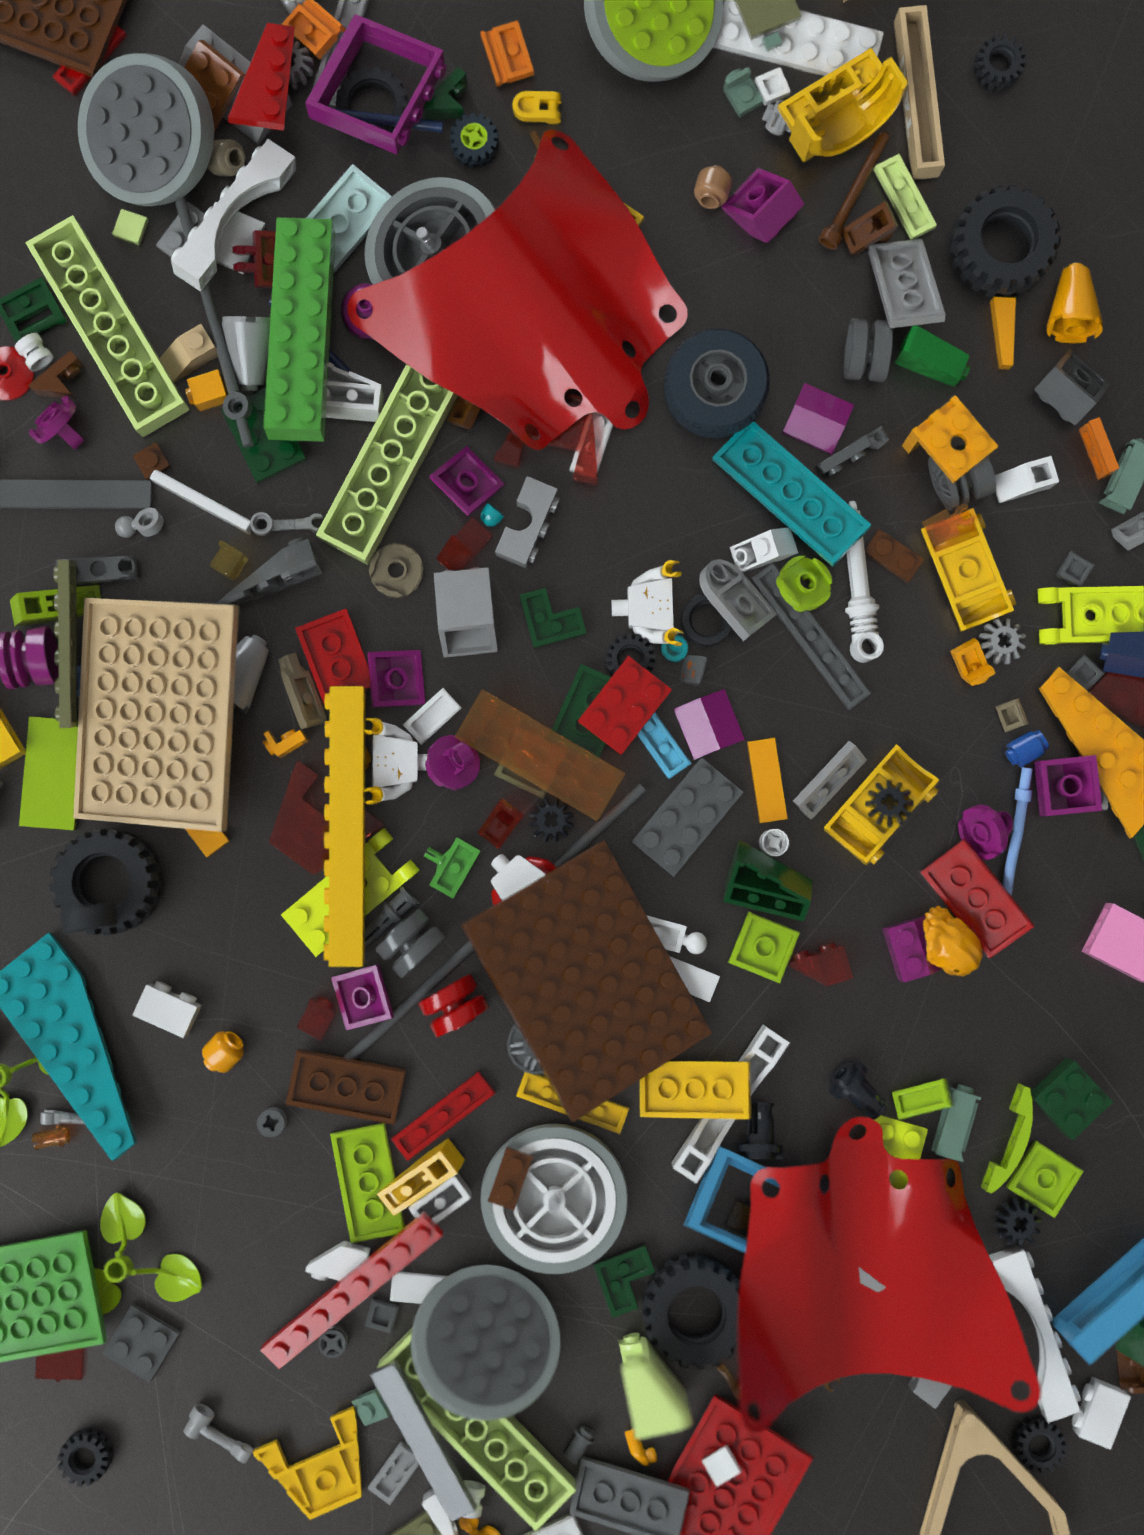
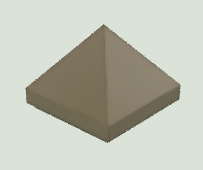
(1011, 715)

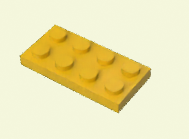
(697, 1090)

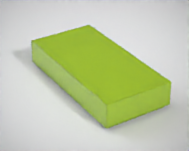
(922, 1099)

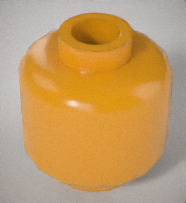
(222, 1051)

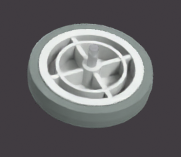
(568, 1202)

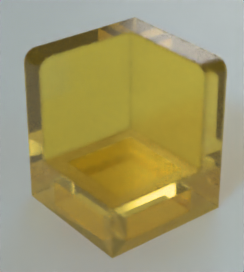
(228, 561)

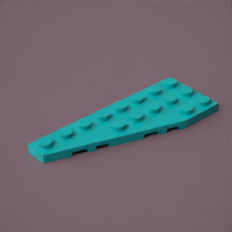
(53, 1014)

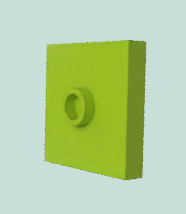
(764, 947)
(1044, 1178)

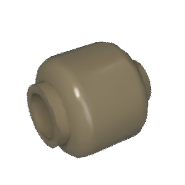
(226, 157)

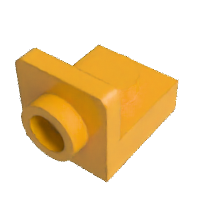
(290, 741)

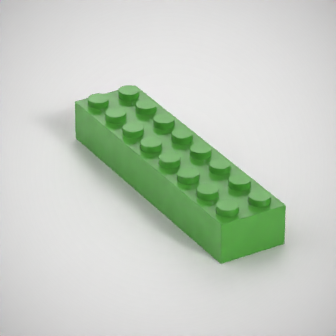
(300, 329)

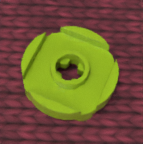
(792, 590)

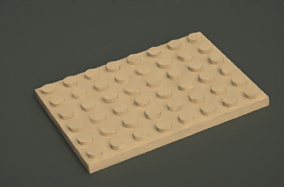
(156, 713)

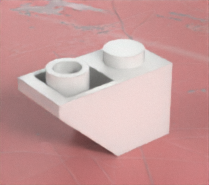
(1026, 479)
(764, 549)
(338, 1261)

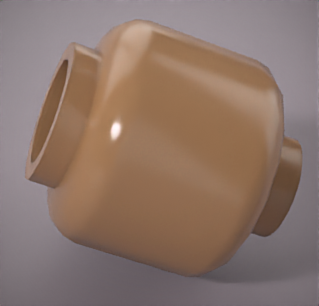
(713, 187)

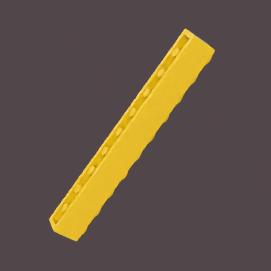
(346, 826)

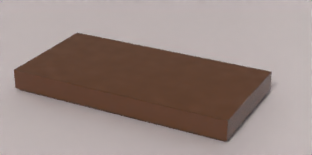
(345, 1086)

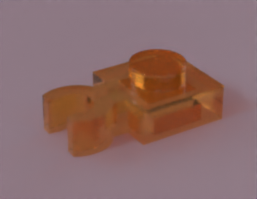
(944, 527)

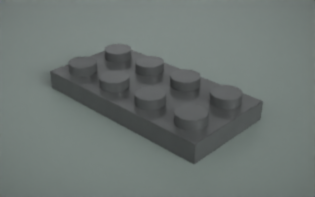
(687, 817)
(628, 1500)

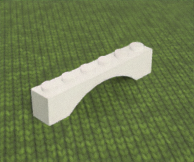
(264, 174)
(708, 1133)
(1057, 1394)

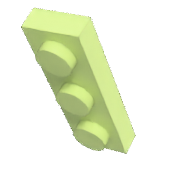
(905, 197)

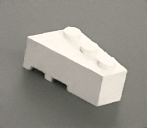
(352, 396)

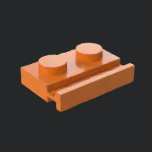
(314, 27)
(507, 53)
(1099, 448)

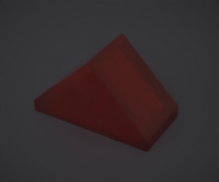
(500, 823)

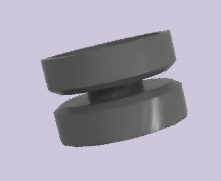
(868, 350)
(410, 942)

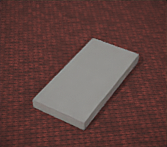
(906, 283)

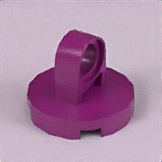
(54, 421)
(452, 763)
(985, 830)

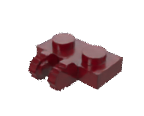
(263, 254)

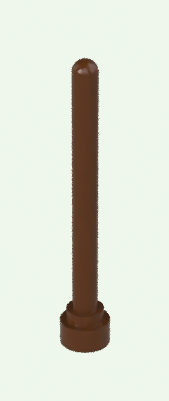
(831, 236)

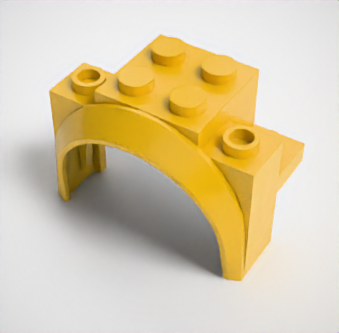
(833, 111)

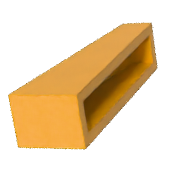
(1004, 326)

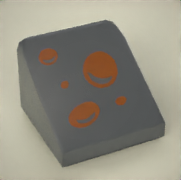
(693, 669)

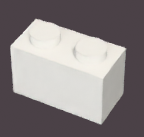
(167, 1009)
(443, 1199)
(1100, 1412)

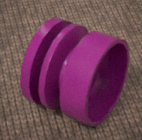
(28, 657)

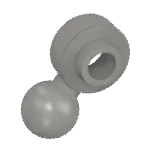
(147, 522)

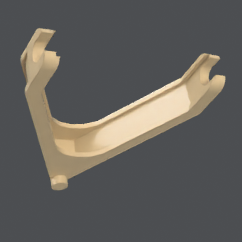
(966, 1439)

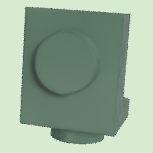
(371, 1407)

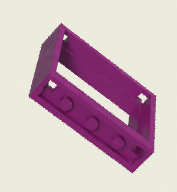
(357, 32)

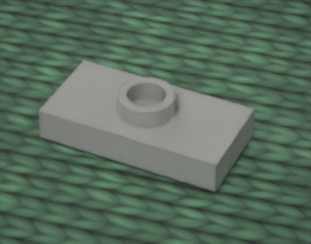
(394, 1473)

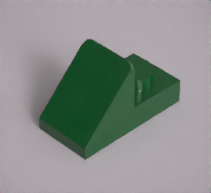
(443, 103)

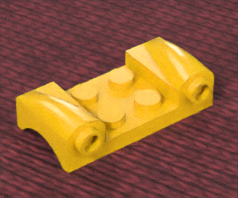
(970, 575)
(852, 824)

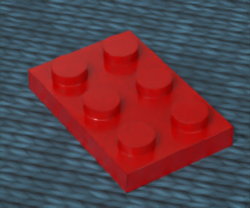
(334, 652)
(624, 705)

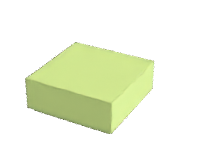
(130, 227)

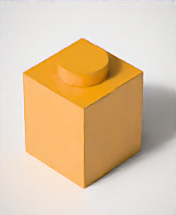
(207, 390)

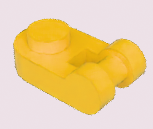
(527, 106)

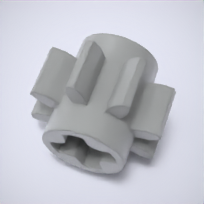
(775, 122)

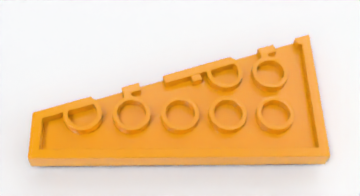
(1102, 734)

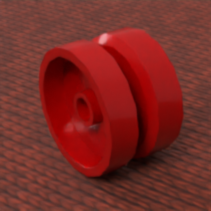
(455, 1008)

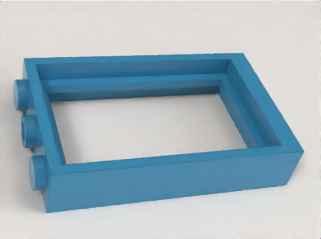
(707, 1192)
(1105, 1307)

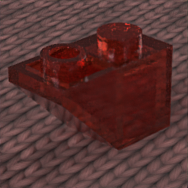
(826, 966)

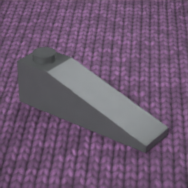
(283, 570)

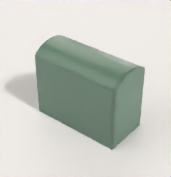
(772, 41)

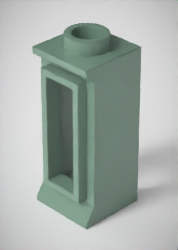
(1127, 480)
(956, 1123)

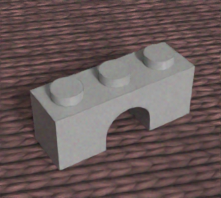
(539, 501)

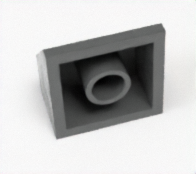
(1072, 387)

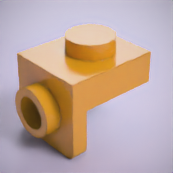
(972, 663)

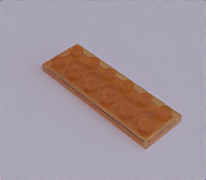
(540, 754)

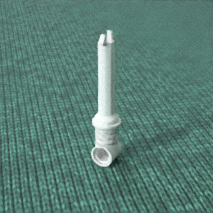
(862, 606)

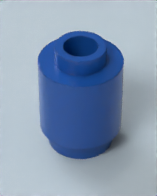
(1026, 748)

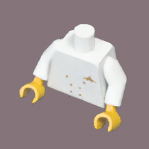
(651, 605)
(393, 761)

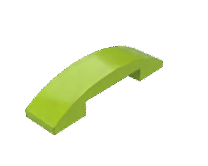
(996, 1173)

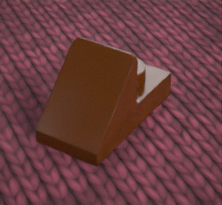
(871, 227)
(52, 380)

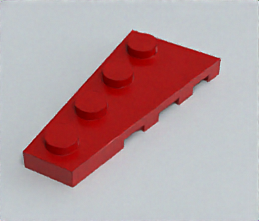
(266, 83)

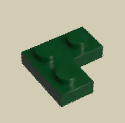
(547, 627)
(615, 1277)

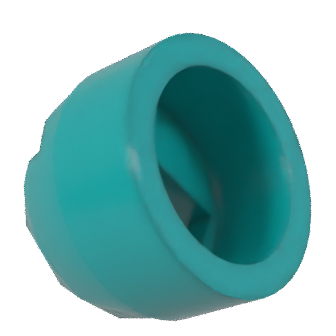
(491, 515)

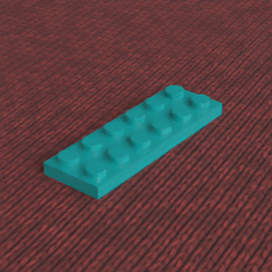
(792, 493)

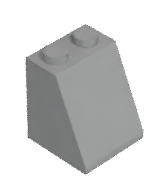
(465, 612)

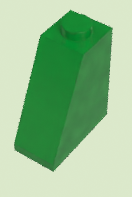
(932, 357)

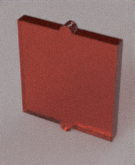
(60, 1365)

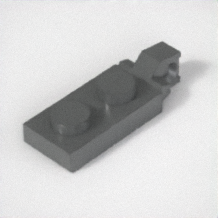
(873, 440)

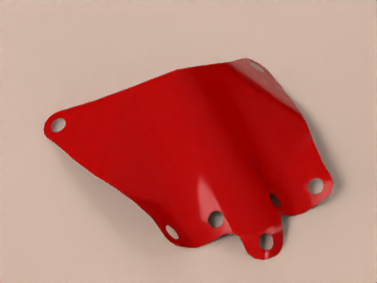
(535, 303)
(815, 1322)

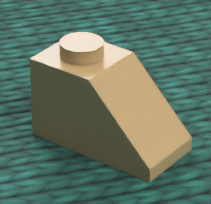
(188, 353)

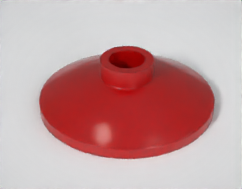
(16, 381)

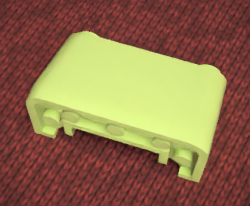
(653, 1391)

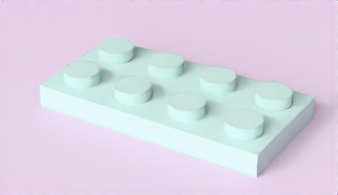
(352, 208)

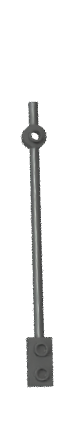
(234, 398)

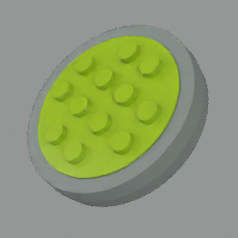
(654, 36)

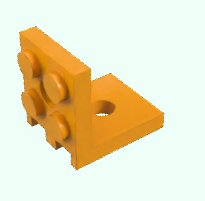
(939, 429)

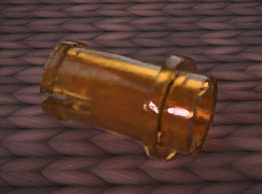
(49, 1138)

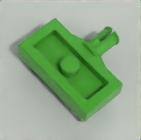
(452, 866)

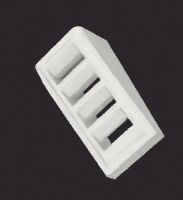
(438, 1515)

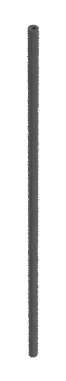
(467, 949)

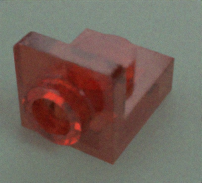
(317, 1017)

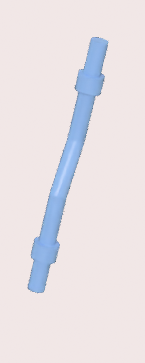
(1023, 796)

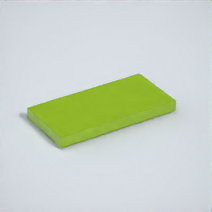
(49, 776)
(363, 1170)

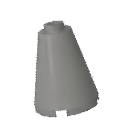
(248, 348)
(249, 665)

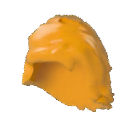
(951, 943)

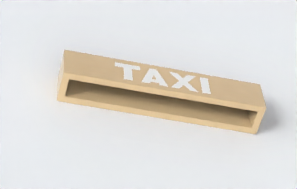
(920, 95)

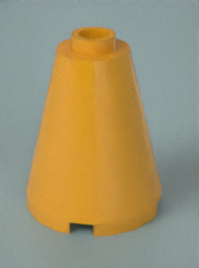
(1075, 307)

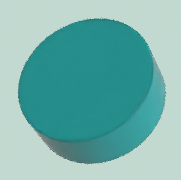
(674, 653)

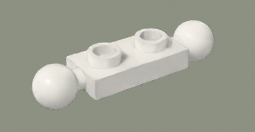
(673, 936)

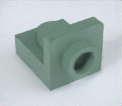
(742, 91)

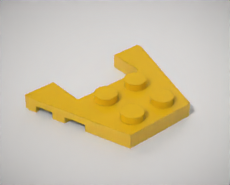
(325, 1478)

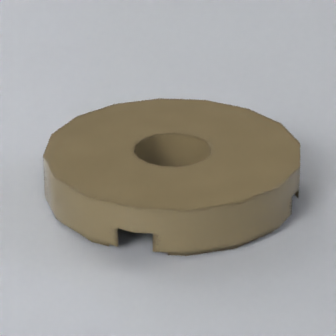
(404, 584)

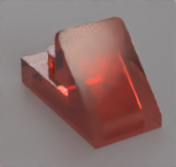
(464, 546)

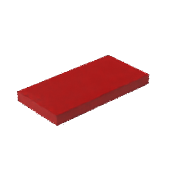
(977, 897)

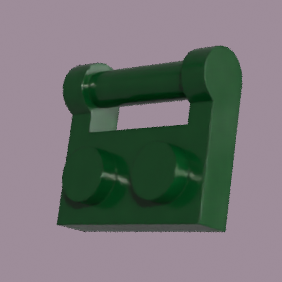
(28, 302)

